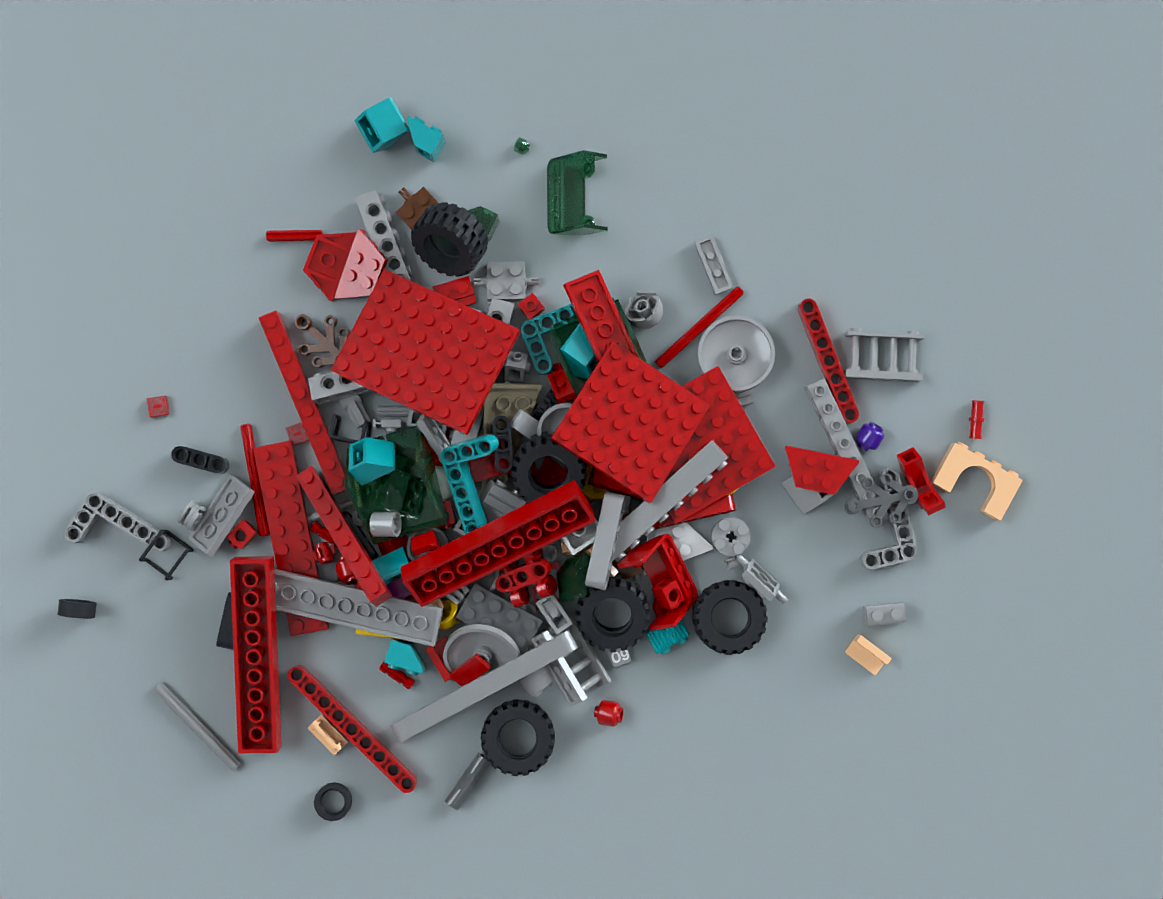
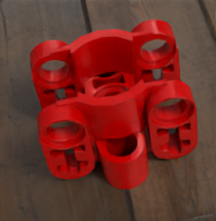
(519, 593)

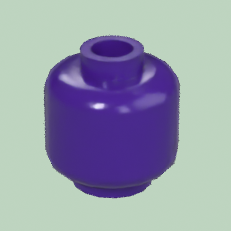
(870, 436)

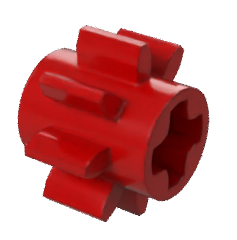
(324, 553)

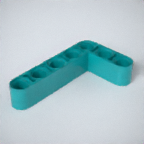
(540, 331)
(466, 481)

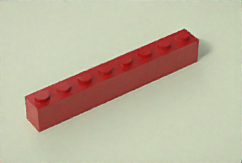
(344, 536)

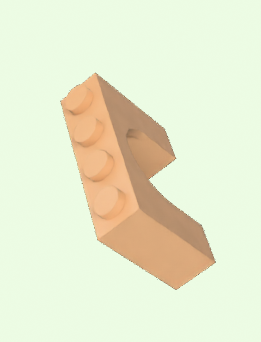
(1003, 483)

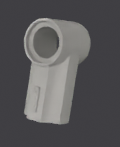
(355, 409)

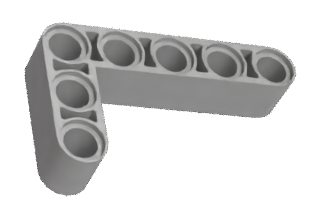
(118, 520)
(606, 539)
(900, 543)

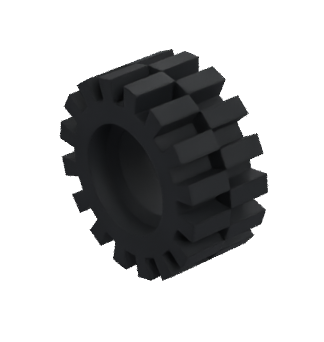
(548, 401)

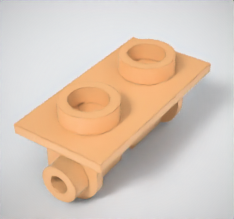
(327, 735)

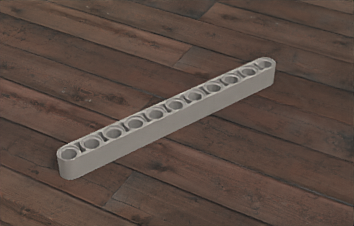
(484, 686)

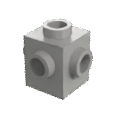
(516, 366)

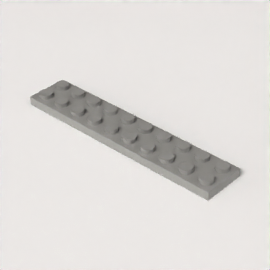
(351, 608)

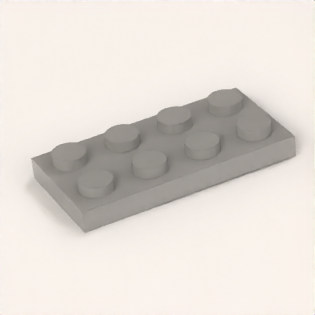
(221, 515)

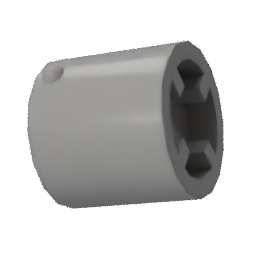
(385, 524)

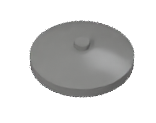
(739, 349)
(485, 640)

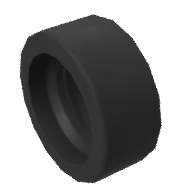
(77, 608)
(318, 801)

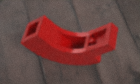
(916, 476)

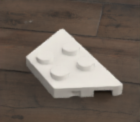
(685, 538)

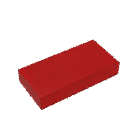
(470, 670)

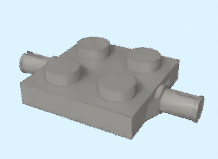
(506, 281)
(764, 583)

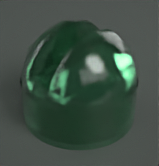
(521, 146)

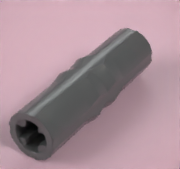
(467, 781)

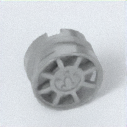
(191, 515)

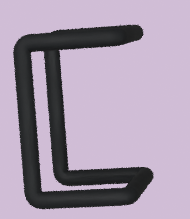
(347, 440)
(168, 575)

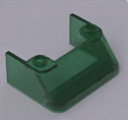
(567, 194)

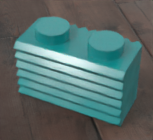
(664, 638)

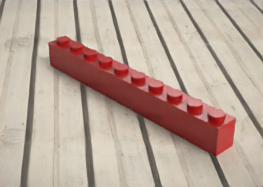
(300, 393)

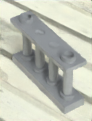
(892, 372)
(565, 675)

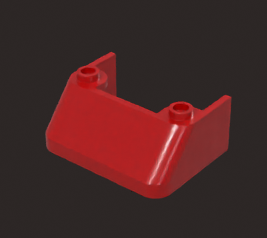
(660, 561)

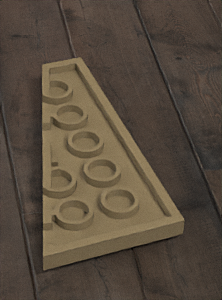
(506, 400)

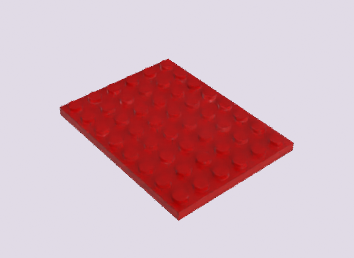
(425, 351)

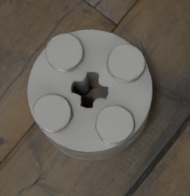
(735, 546)
(537, 681)

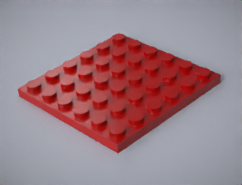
(630, 422)
(735, 435)

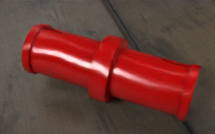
(976, 419)

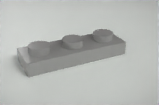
(713, 264)

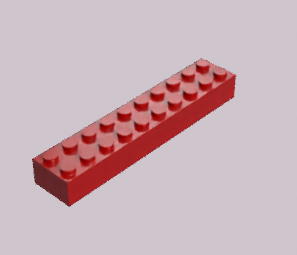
(497, 543)
(255, 654)

